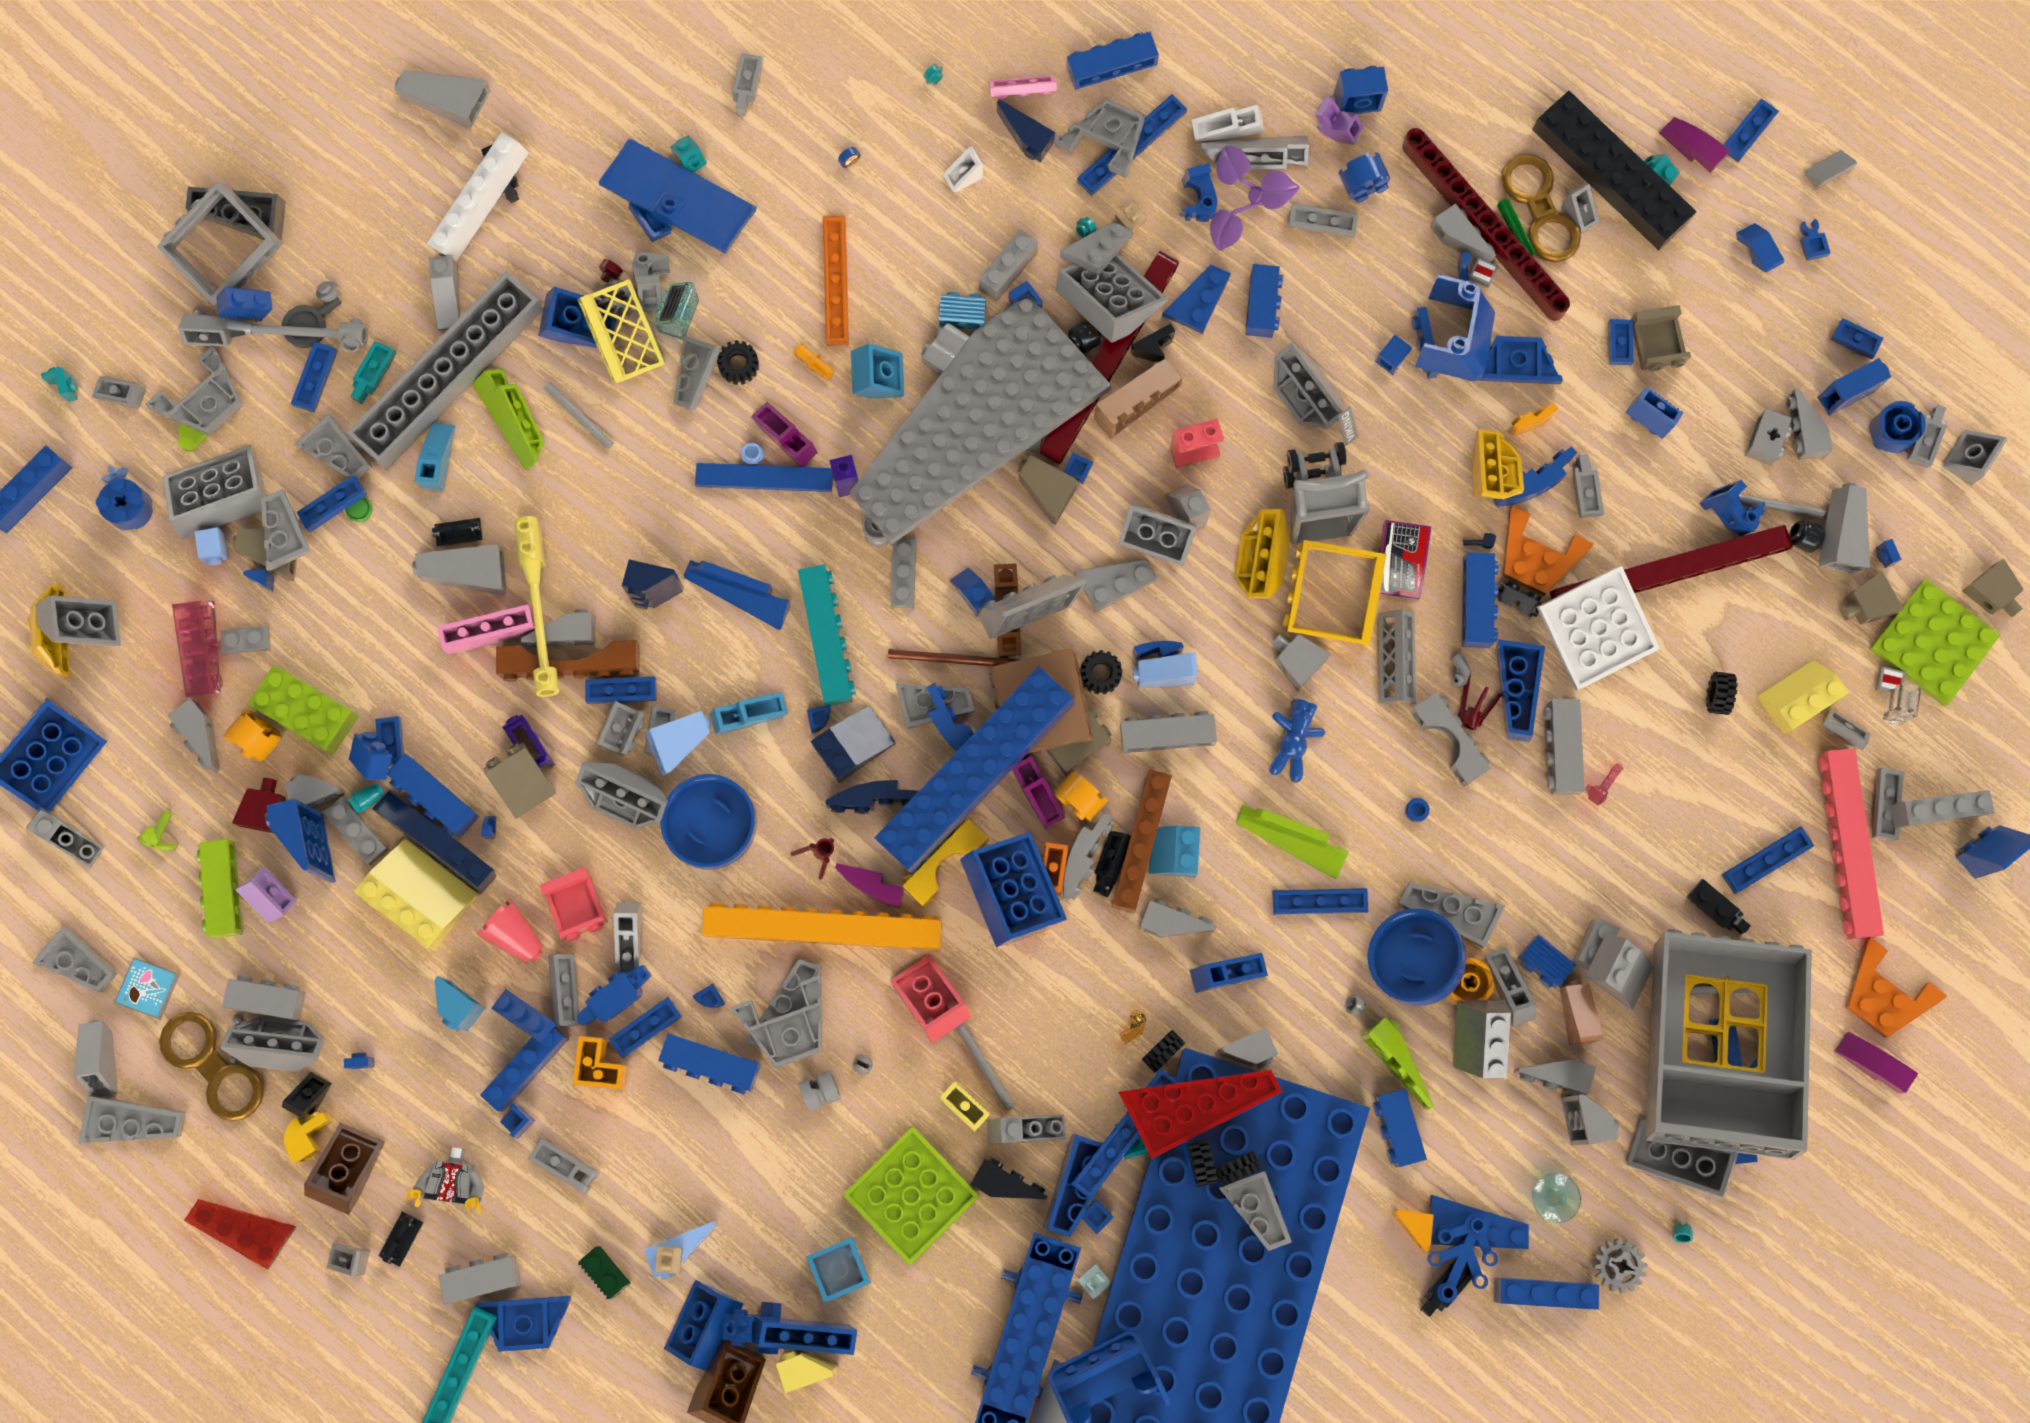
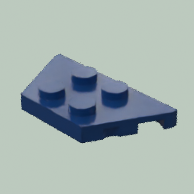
(1520, 361)
(526, 1322)

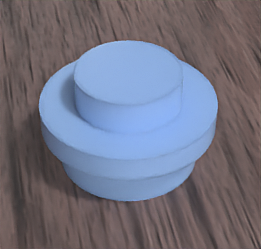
(752, 454)

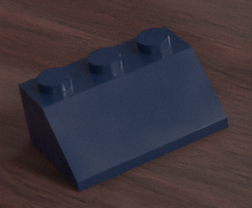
(650, 584)

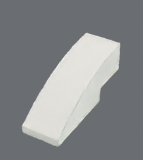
(1228, 124)

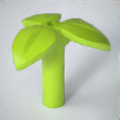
(152, 837)

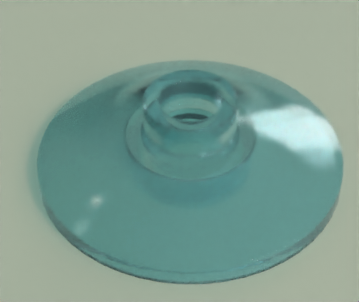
(1568, 1198)

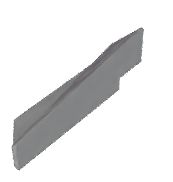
(1265, 152)

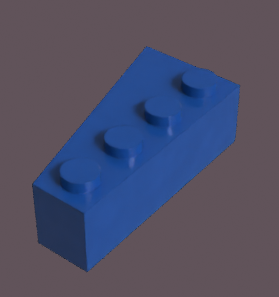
(1067, 1202)

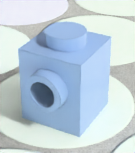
(211, 546)

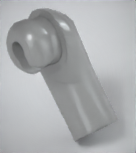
(1462, 671)

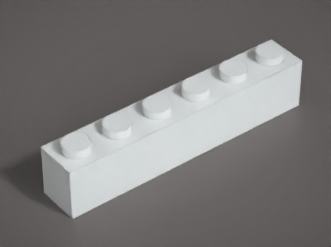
(478, 197)

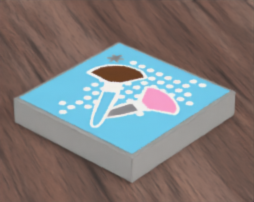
(147, 988)

